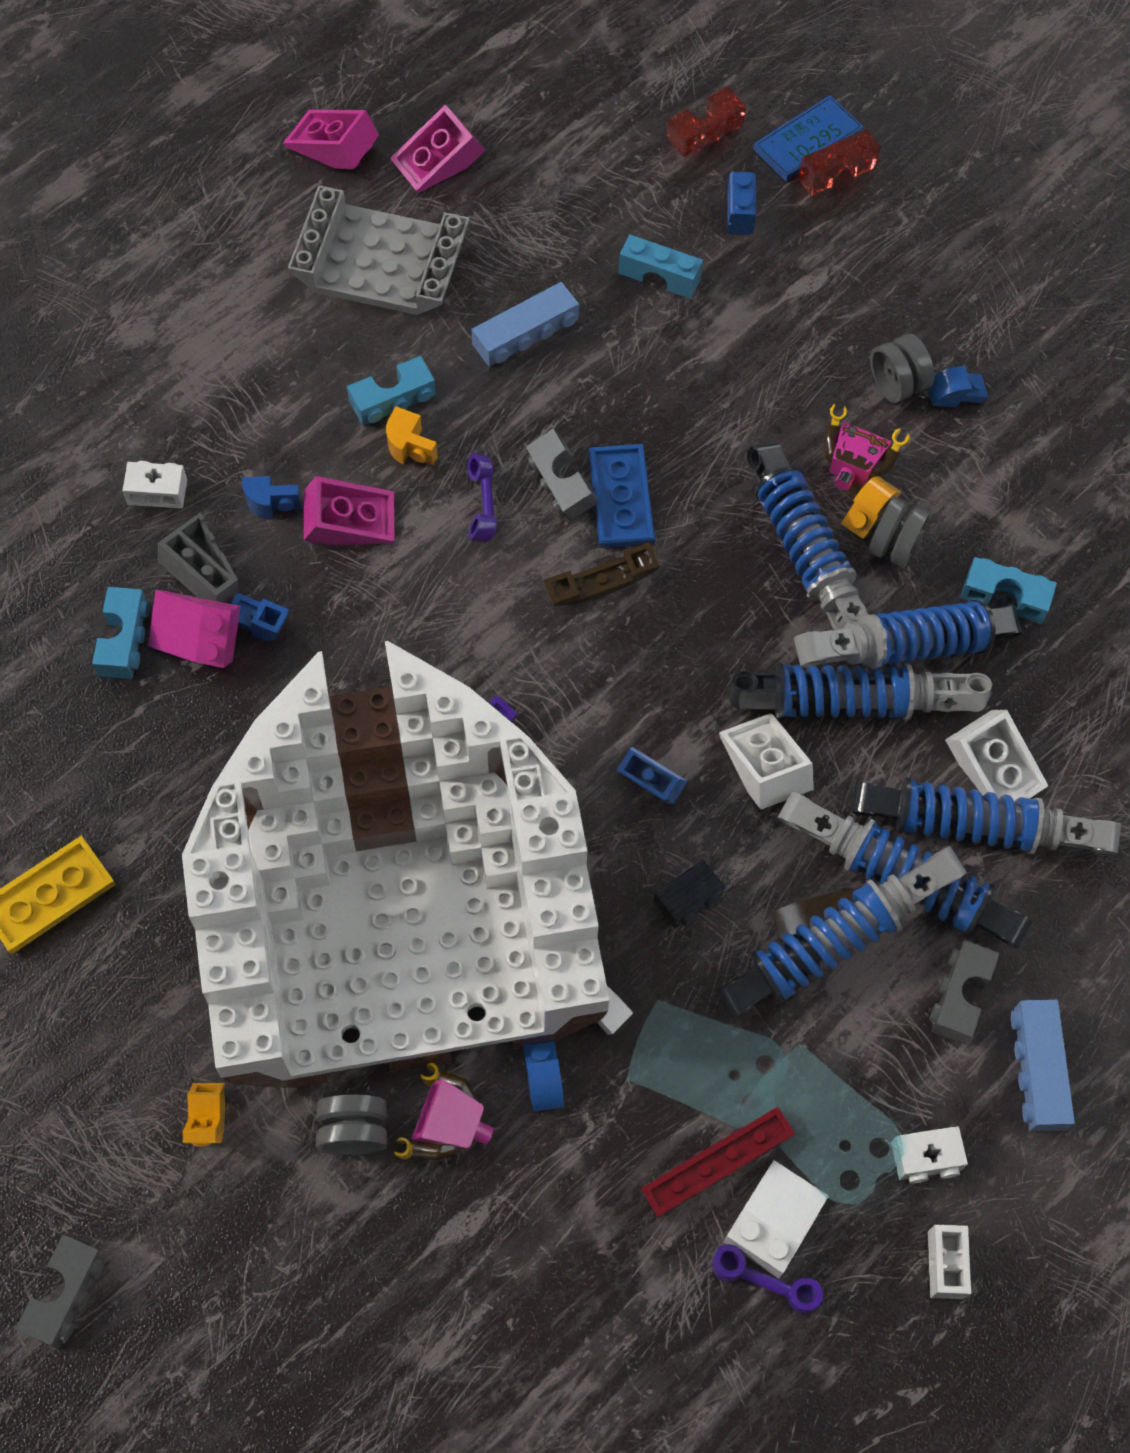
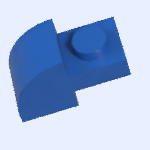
(957, 385)
(264, 498)
(261, 618)
(543, 1076)

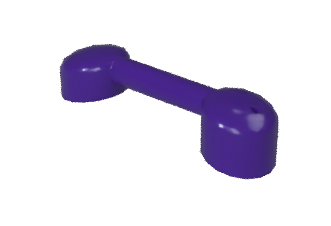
(483, 525)
(802, 1296)

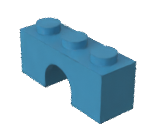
(677, 268)
(374, 403)
(1030, 591)
(120, 655)

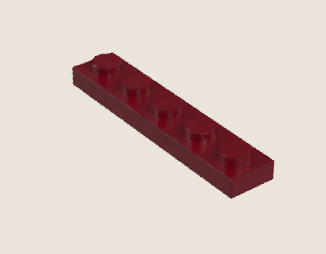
(718, 1162)

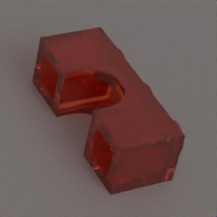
(691, 133)
(856, 153)

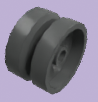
(902, 368)
(898, 532)
(351, 1124)

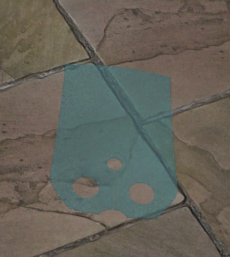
(692, 1059)
(822, 1115)

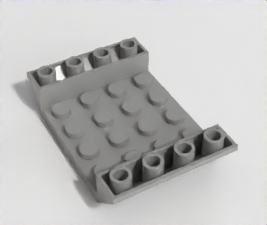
(376, 254)

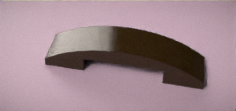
(602, 579)
(790, 916)

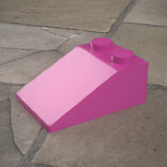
(333, 137)
(437, 151)
(347, 513)
(194, 628)

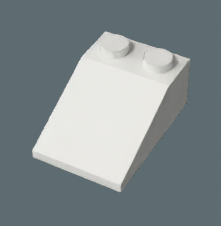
(997, 757)
(768, 760)
(776, 1219)

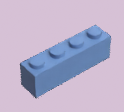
(525, 324)
(1042, 1065)

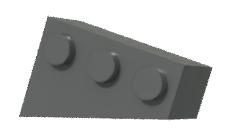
(197, 561)

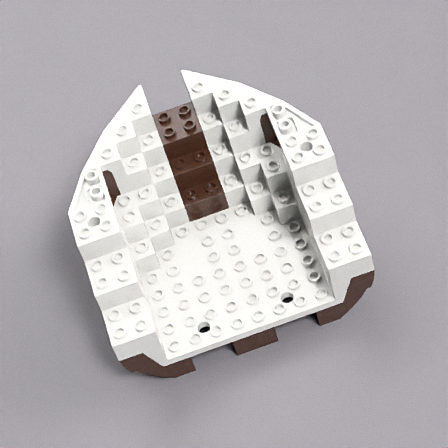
(384, 878)

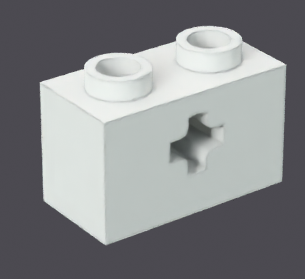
(154, 484)
(943, 1143)
(949, 1262)

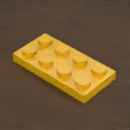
(50, 893)

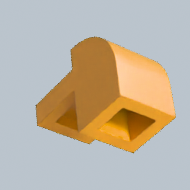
(404, 439)
(869, 506)
(205, 1114)

